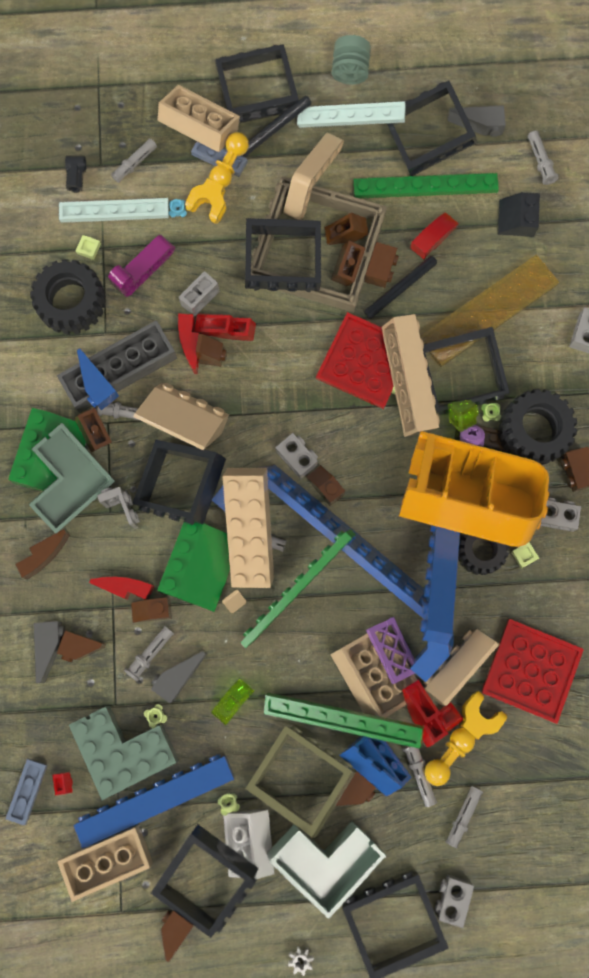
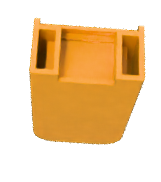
(475, 490)

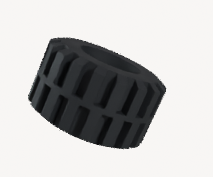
(476, 565)

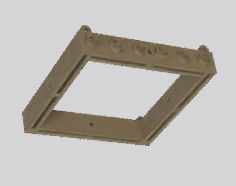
(337, 201)

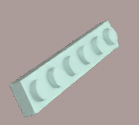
(352, 114)
(114, 210)

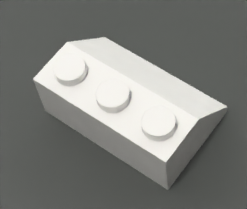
(250, 836)

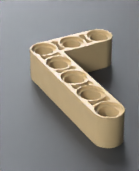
(309, 173)

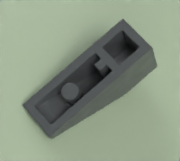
(483, 120)
(46, 641)
(172, 681)

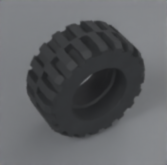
(57, 277)
(553, 410)

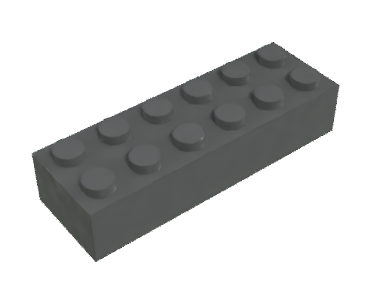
(122, 363)

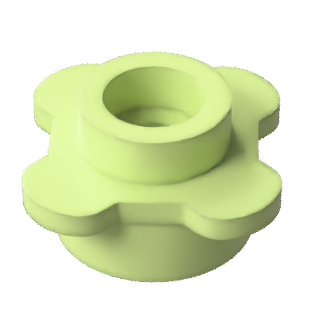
(495, 407)
(149, 714)
(226, 799)

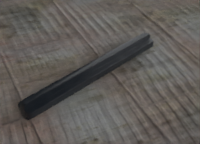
(278, 123)
(400, 287)

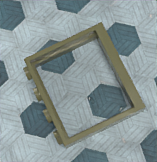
(280, 807)

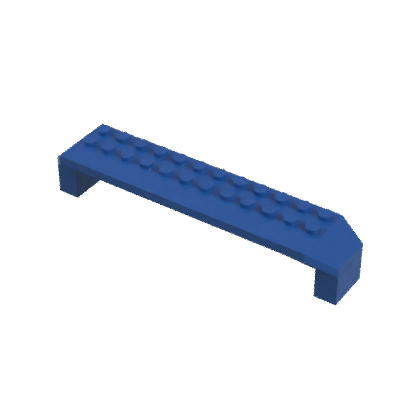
(361, 552)

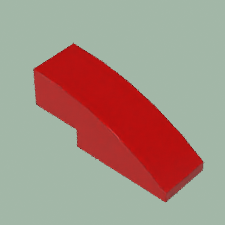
(433, 235)
(225, 327)
(189, 339)
(124, 586)
(424, 713)

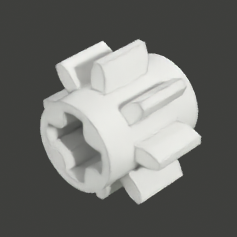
(297, 967)

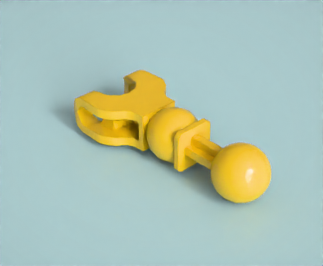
(220, 177)
(463, 739)

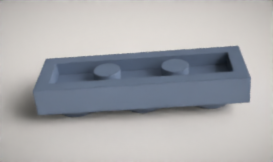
(211, 156)
(26, 792)

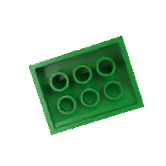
(27, 467)
(197, 566)

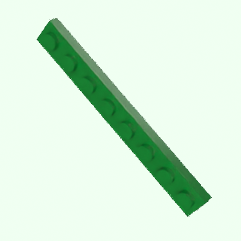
(426, 185)
(302, 582)
(344, 720)

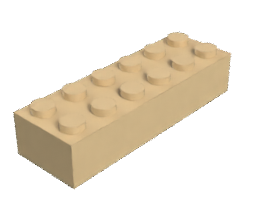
(410, 375)
(248, 527)

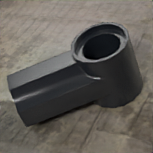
(75, 169)

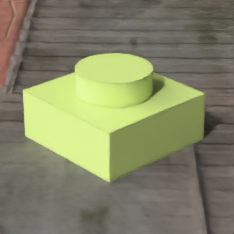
(88, 247)
(525, 555)

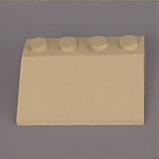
(182, 416)
(367, 677)

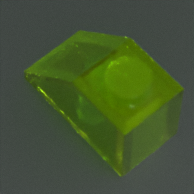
(463, 414)
(232, 701)

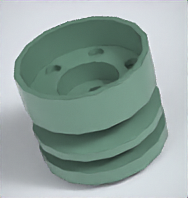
(351, 59)

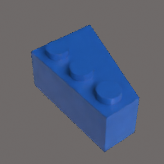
(377, 764)

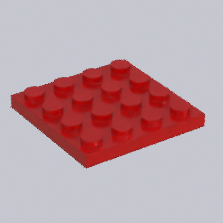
(358, 362)
(532, 671)

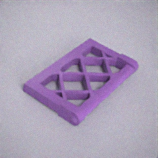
(387, 664)

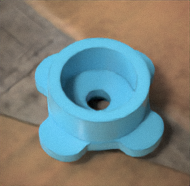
(177, 203)

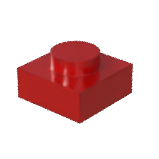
(449, 716)
(62, 783)

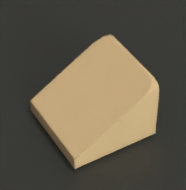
(234, 601)

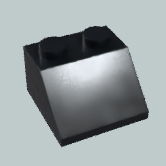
(519, 214)

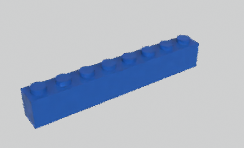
(441, 586)
(154, 801)

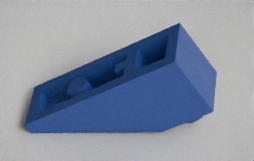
(95, 384)

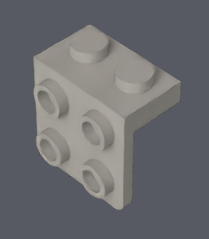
(112, 497)

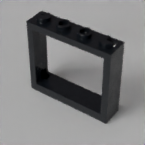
(265, 108)
(444, 151)
(283, 227)
(488, 334)
(204, 494)
(224, 855)
(410, 956)

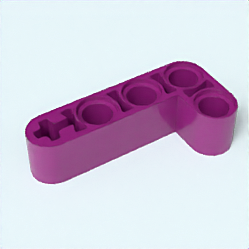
(142, 266)

